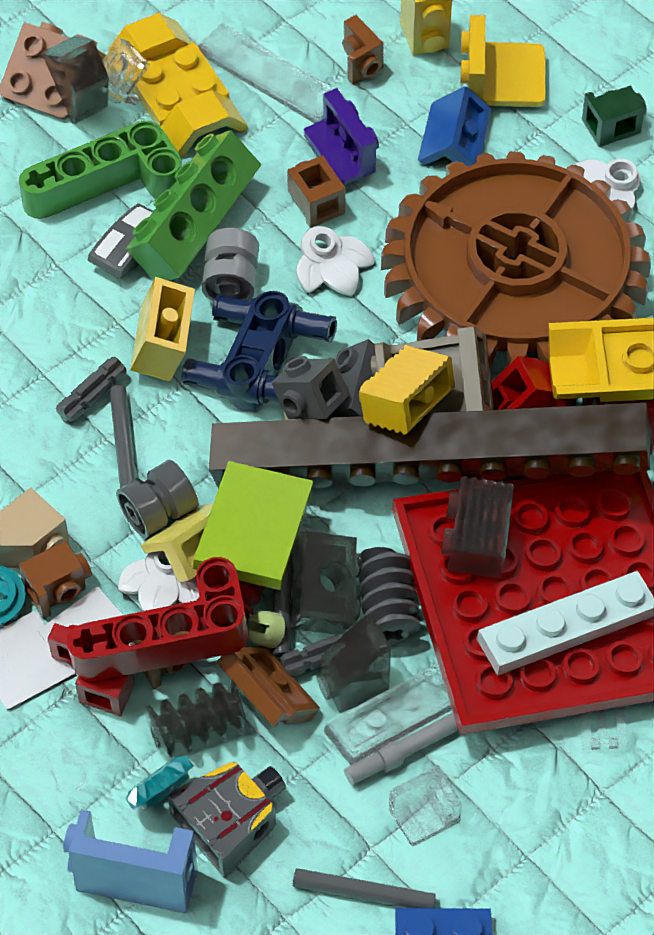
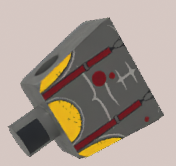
(227, 812)

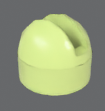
(266, 629)

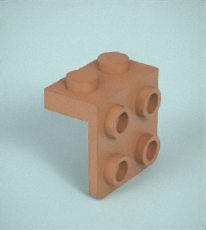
(27, 75)

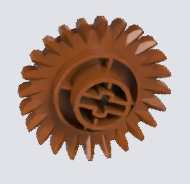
(513, 251)

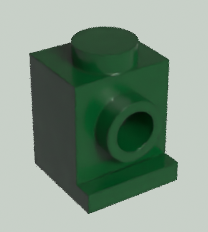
(613, 115)

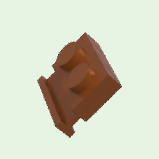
(269, 686)

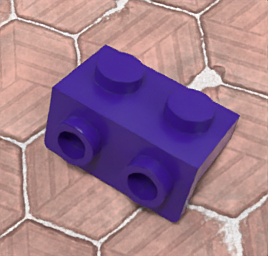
(343, 139)

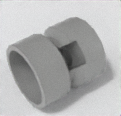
(230, 264)

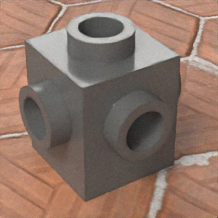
(310, 388)

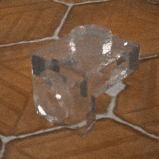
(124, 69)

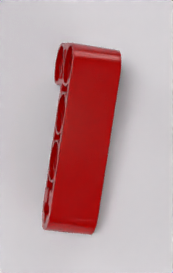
(91, 641)

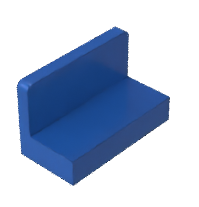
(455, 128)

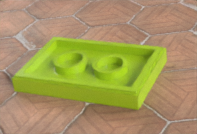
(255, 523)

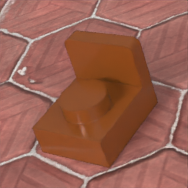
(363, 50)

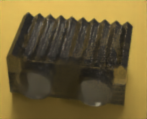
(479, 527)

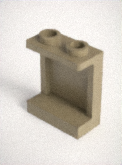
(469, 366)

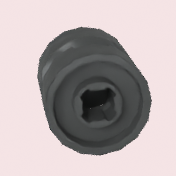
(161, 496)

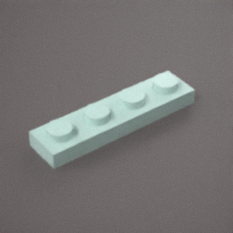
(566, 623)

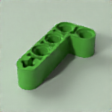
(99, 167)

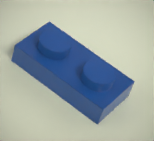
(443, 921)

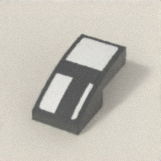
(110, 250)

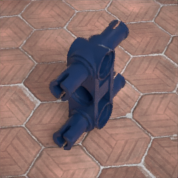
(259, 349)

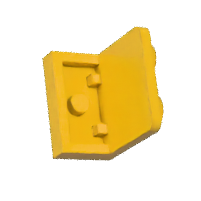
(502, 70)

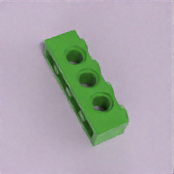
(193, 206)

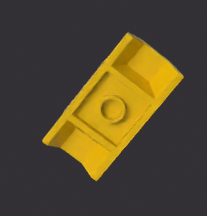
(180, 84)
(602, 359)

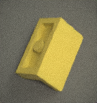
(181, 541)

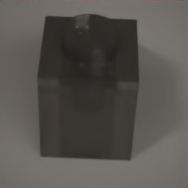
(78, 76)
(356, 666)

